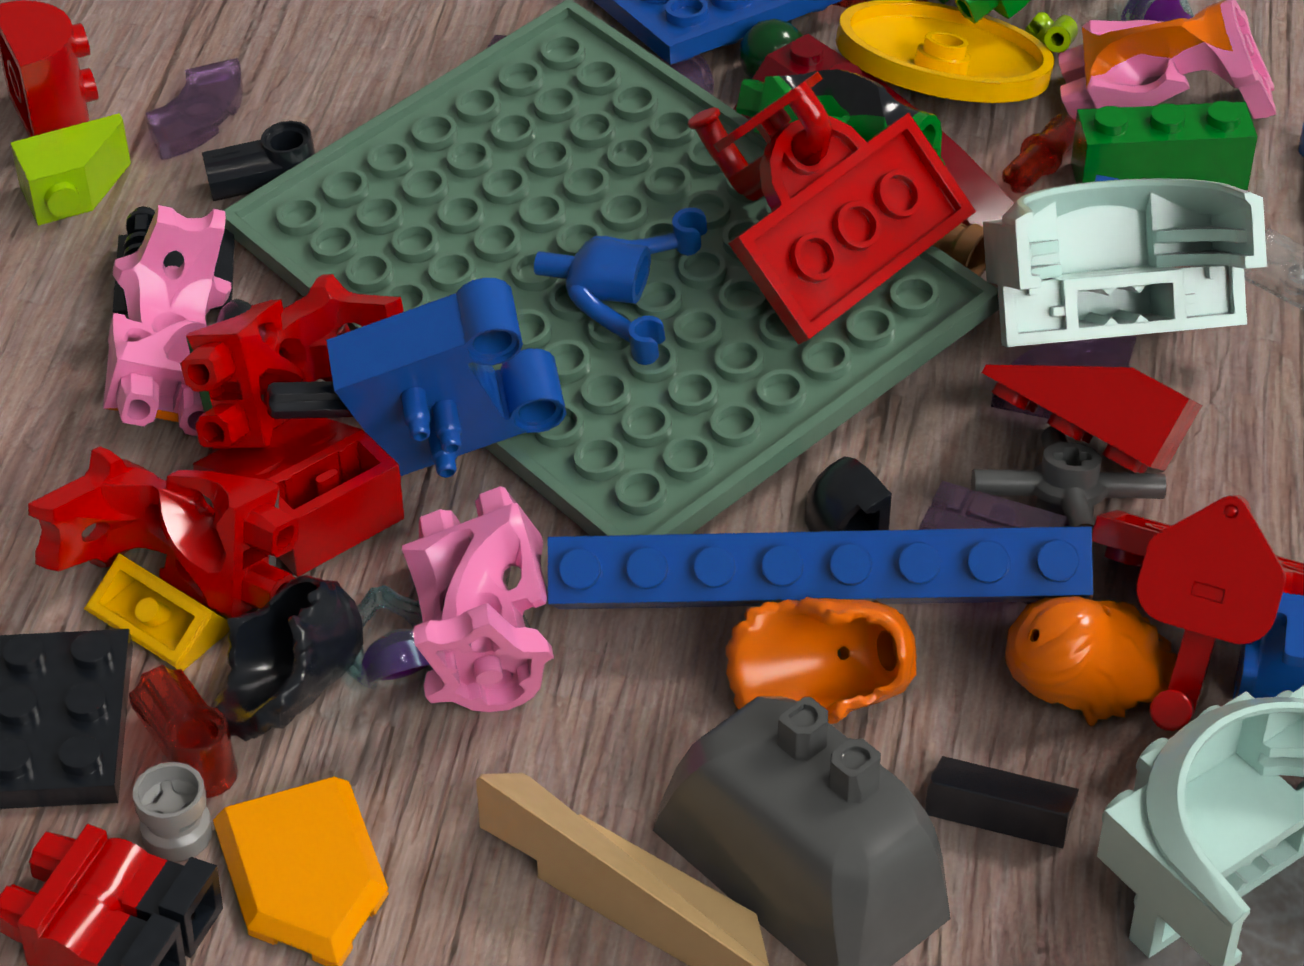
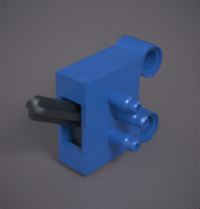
(429, 380)

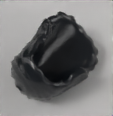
(288, 654)

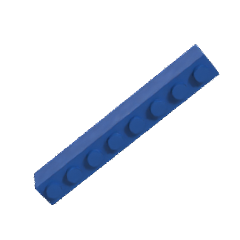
(826, 564)

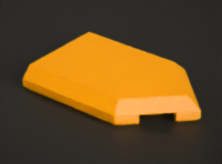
(303, 867)

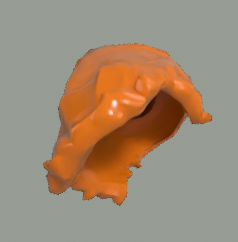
(795, 647)
(1088, 655)

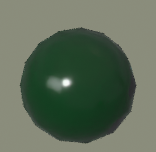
(764, 39)

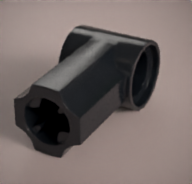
(252, 164)

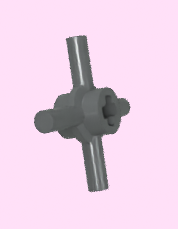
(1069, 481)

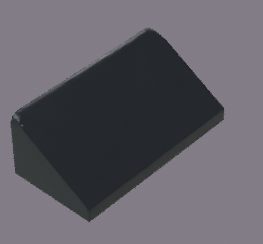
(1001, 801)

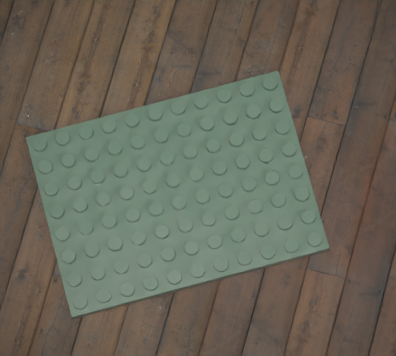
(575, 140)

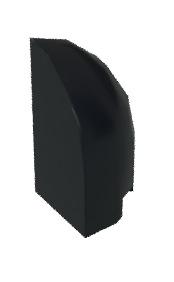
(847, 499)

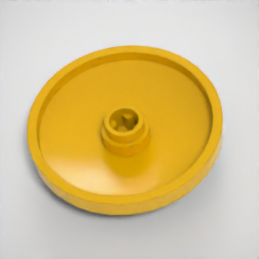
(943, 53)

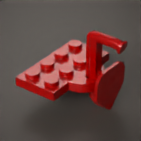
(839, 205)
(1203, 576)

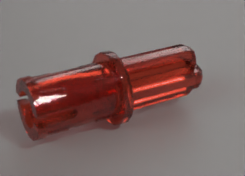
(1040, 154)

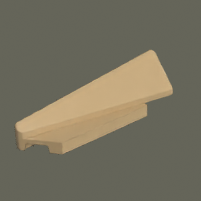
(619, 876)

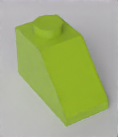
(71, 167)

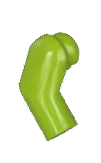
(1055, 35)

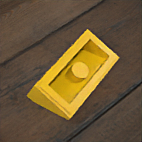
(156, 613)

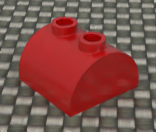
(43, 66)

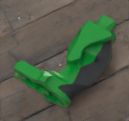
(845, 97)

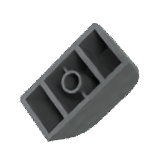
(808, 834)

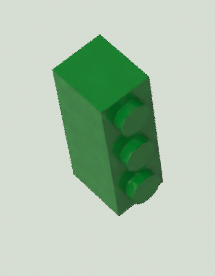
(1166, 142)

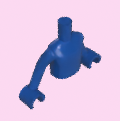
(618, 272)

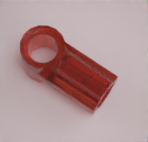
(186, 726)

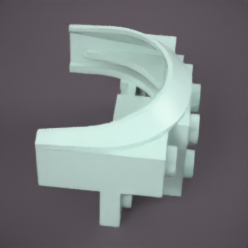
(1106, 256)
(1209, 823)

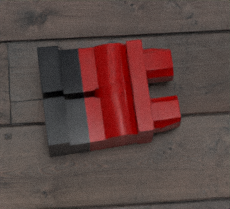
(109, 904)

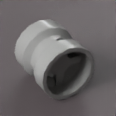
(172, 811)

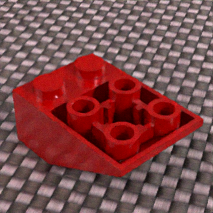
(1116, 404)
(328, 479)

